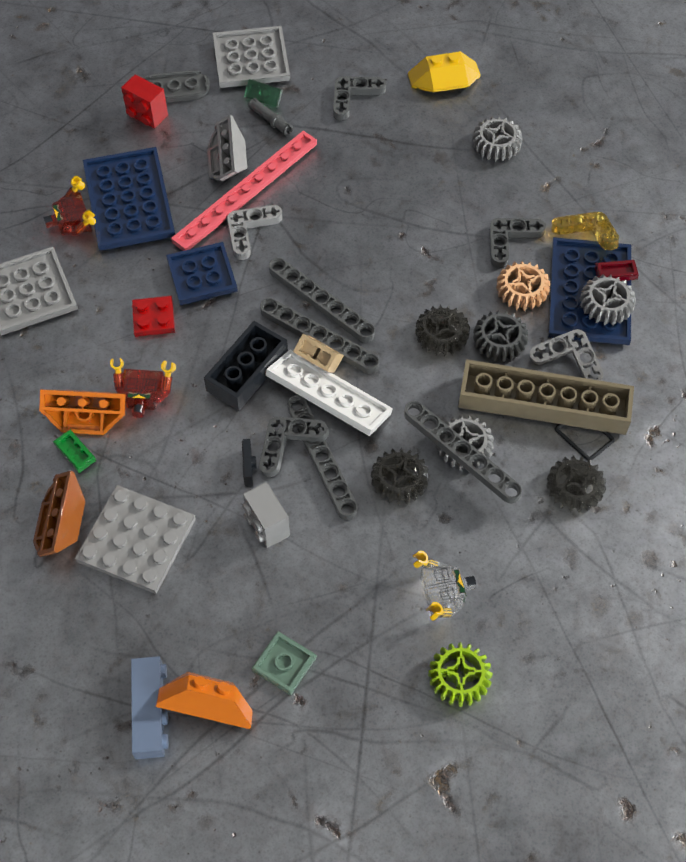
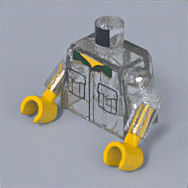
(442, 586)

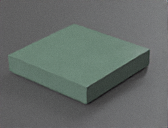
(284, 663)

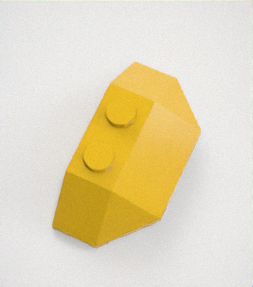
(444, 72)

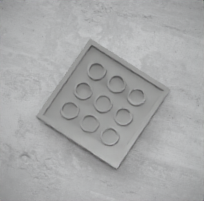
(251, 55)
(33, 291)
(136, 539)

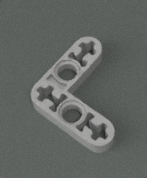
(241, 226)
(569, 347)

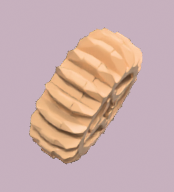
(520, 292)

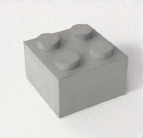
(266, 515)

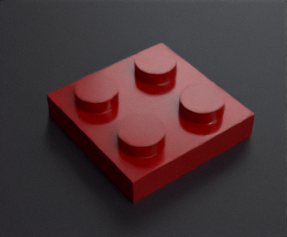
(153, 316)

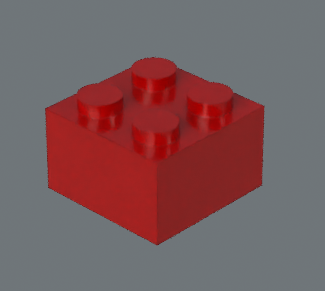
(144, 101)

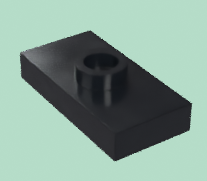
(249, 462)

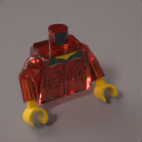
(71, 212)
(143, 387)

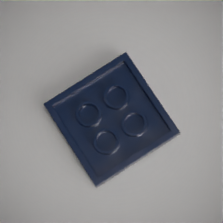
(201, 273)

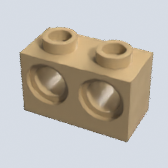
(318, 353)

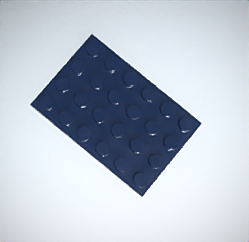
(128, 198)
(571, 269)

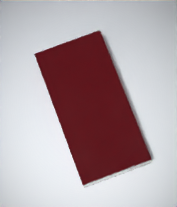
(624, 270)

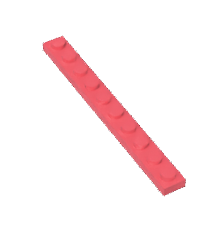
(244, 191)

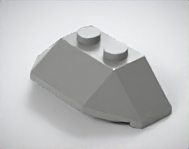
(226, 150)

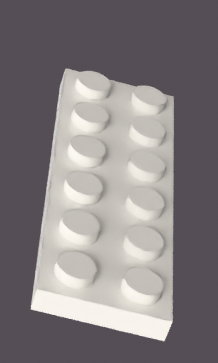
(329, 392)

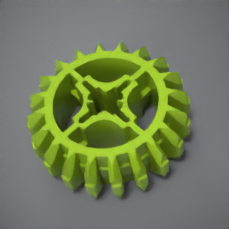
(469, 674)

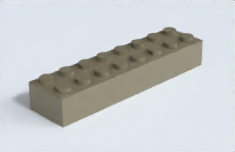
(546, 397)

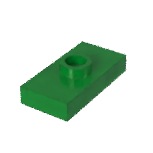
(74, 451)

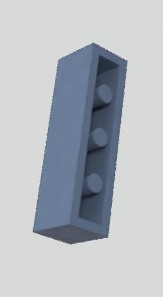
(147, 719)

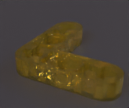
(593, 221)

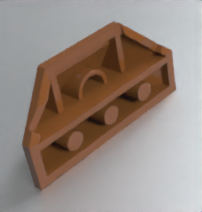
(59, 515)

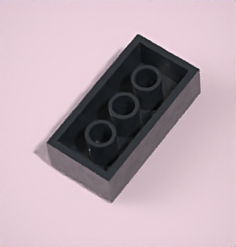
(245, 365)

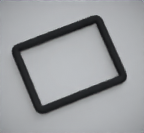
(612, 439)

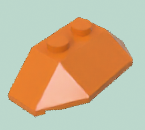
(82, 410)
(206, 699)

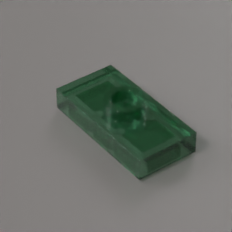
(263, 93)

